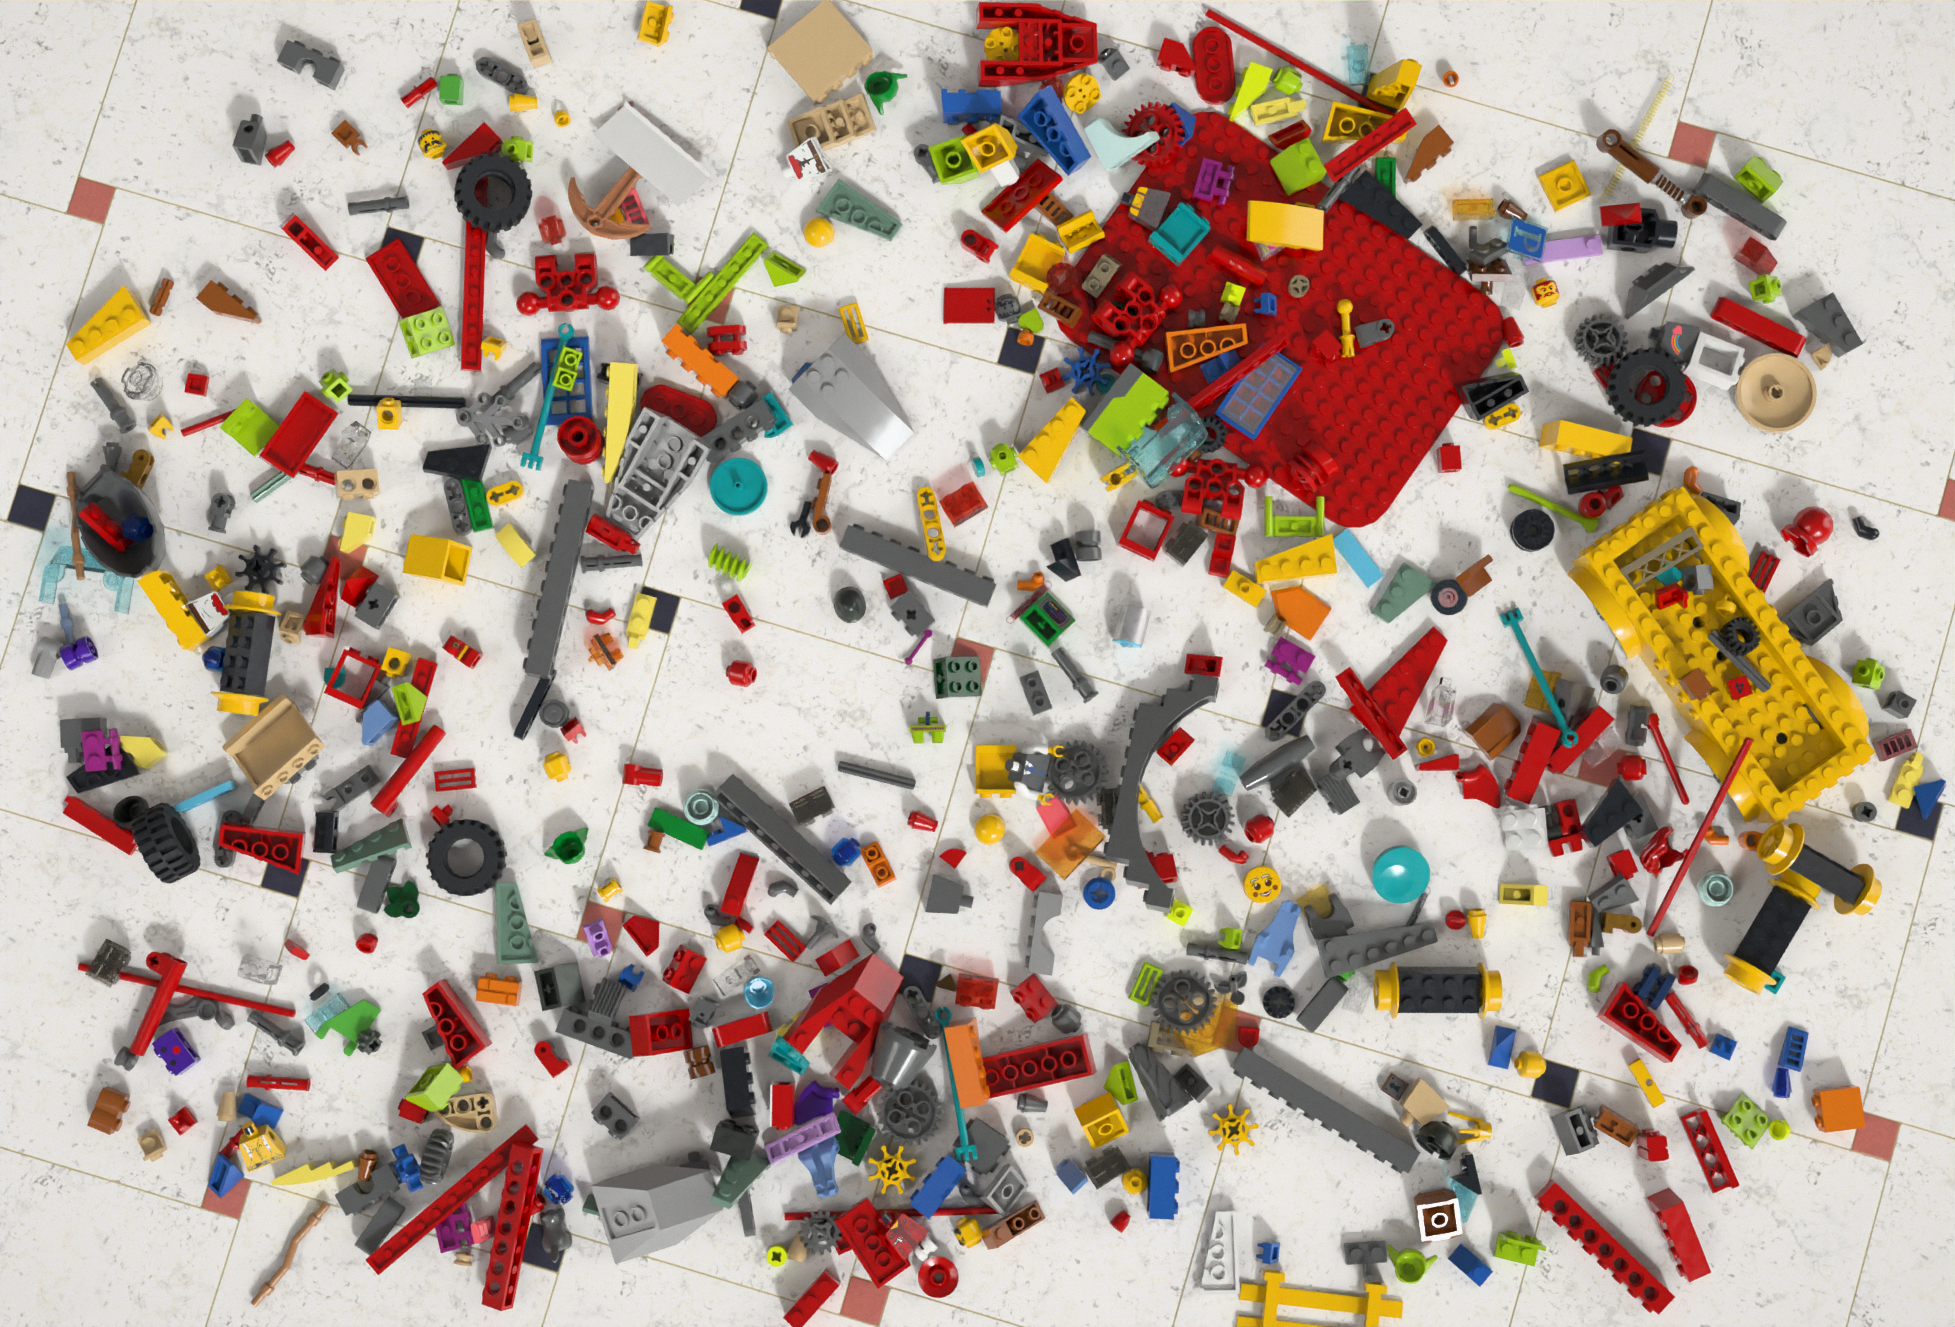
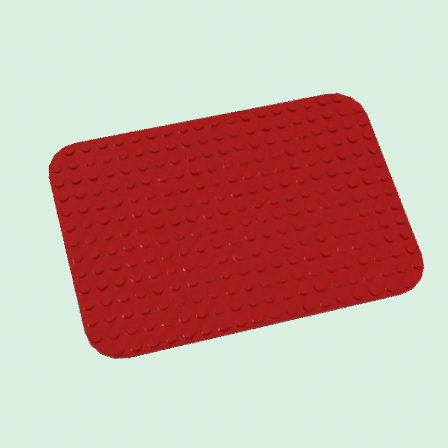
(1367, 409)

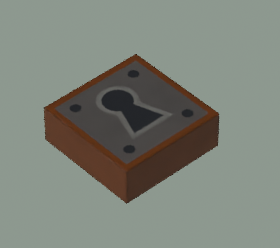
(1394, 1086)

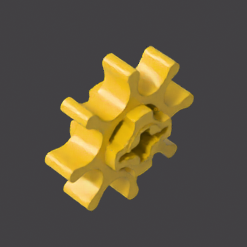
(1239, 1121)
(902, 1172)

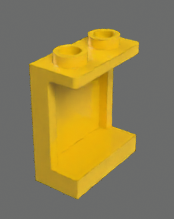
(1035, 262)
(991, 771)

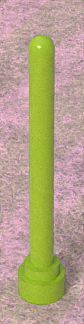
(1588, 523)

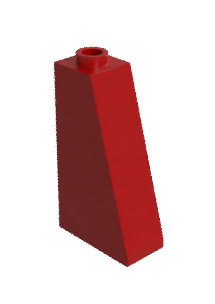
(1587, 729)

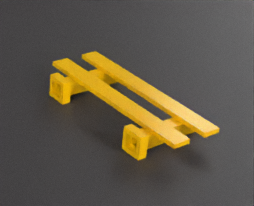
(1273, 1295)

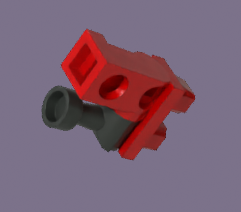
(1566, 829)

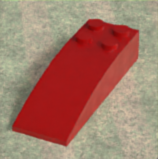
(1039, 1065)

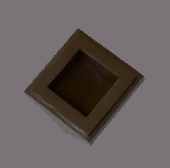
(947, 983)

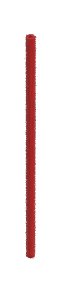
(1297, 63)
(1699, 836)
(204, 994)
(946, 1211)

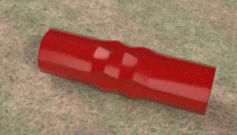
(1239, 265)

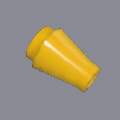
(522, 102)
(1477, 922)

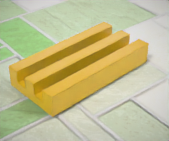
(848, 307)

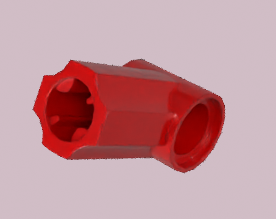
(640, 775)
(859, 1097)

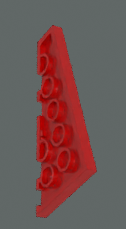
(1404, 682)

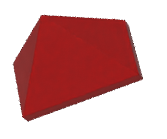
(1290, 135)
(1620, 214)
(357, 585)
(644, 933)

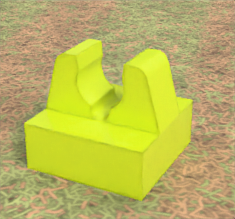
(1233, 294)
(1507, 360)

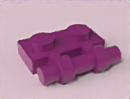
(1208, 178)
(1292, 655)
(94, 749)
(448, 1233)

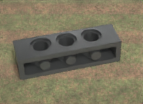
(743, 420)
(568, 1027)

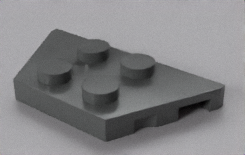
(1814, 615)

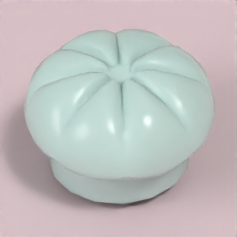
(701, 807)
(1715, 888)

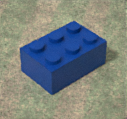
(1162, 1185)

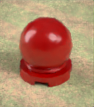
(1809, 528)

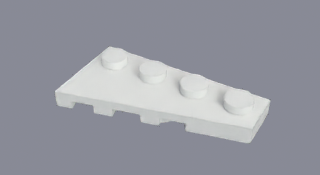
(1222, 1258)

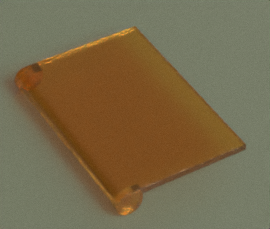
(1070, 844)

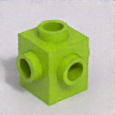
(518, 149)
(1765, 288)
(335, 385)
(1006, 465)
(1868, 674)

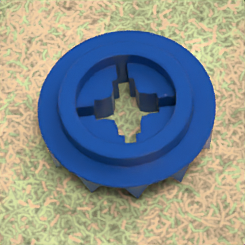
(1091, 899)

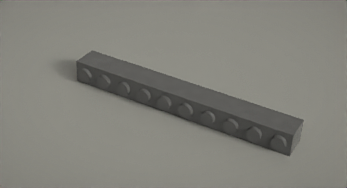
(559, 579)
(1324, 1109)

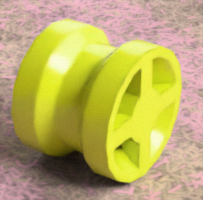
(780, 1254)

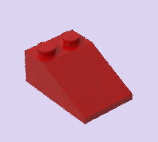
(660, 1032)

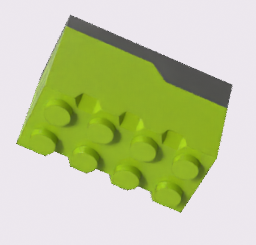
(1126, 410)

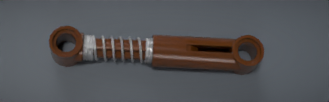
(1649, 172)

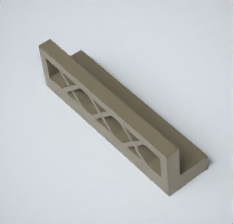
(1658, 551)

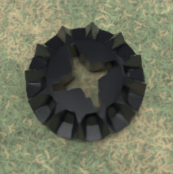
(1271, 1008)

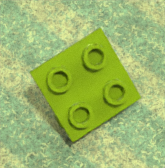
(1746, 1121)

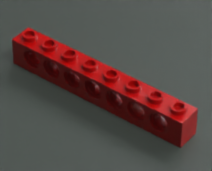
(512, 1226)
(1660, 1295)

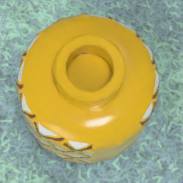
(1134, 1181)

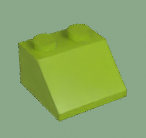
(953, 162)
(1298, 167)
(1758, 179)
(435, 1087)

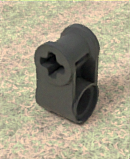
(1371, 332)

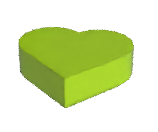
(1031, 321)

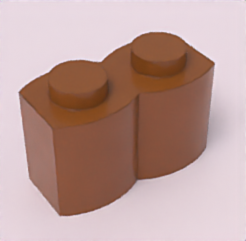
(109, 1110)

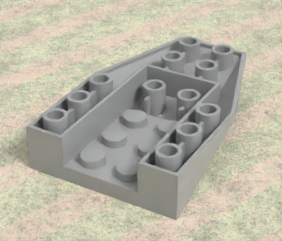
(653, 1208)

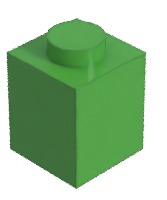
(451, 90)

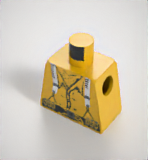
(260, 1146)

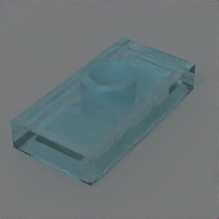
(1358, 65)

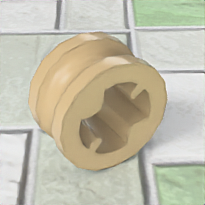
(1021, 1132)
(463, 1258)

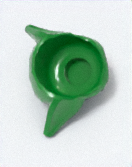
(882, 87)
(569, 846)

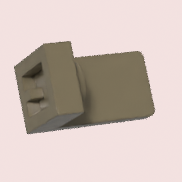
(1101, 275)
(1155, 1033)

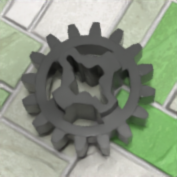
(814, 1239)

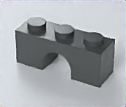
(296, 56)
(354, 1198)

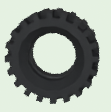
(1641, 413)
(493, 857)

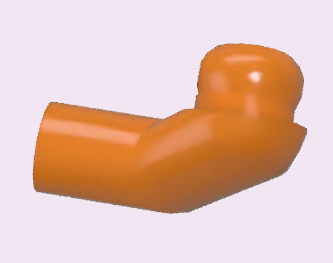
(1714, 839)

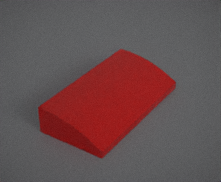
(298, 435)

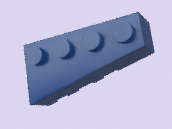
(1054, 130)

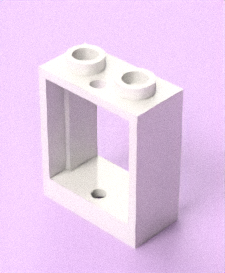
(1708, 374)

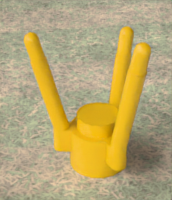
(1481, 1129)

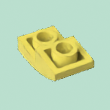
(515, 545)

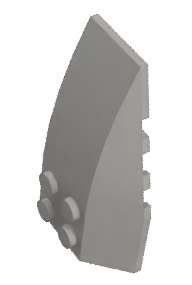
(853, 398)
(654, 471)

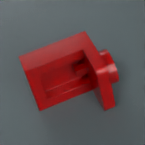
(1671, 595)

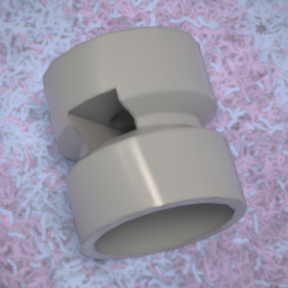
(1401, 792)

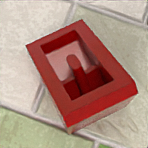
(837, 957)

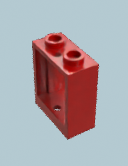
(1136, 548)
(344, 696)

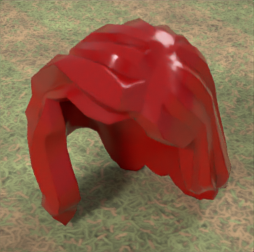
(1659, 854)

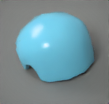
(759, 991)

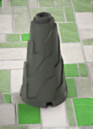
(1161, 1088)

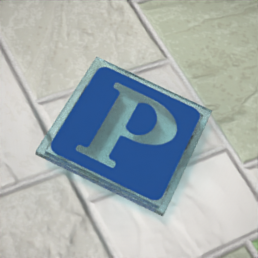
(1526, 240)

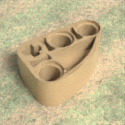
(472, 1118)

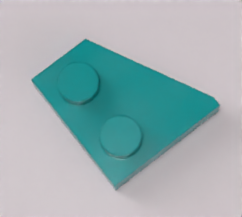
(788, 1056)

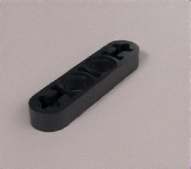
(533, 707)

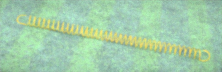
(1636, 143)

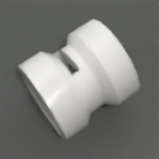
(924, 1247)

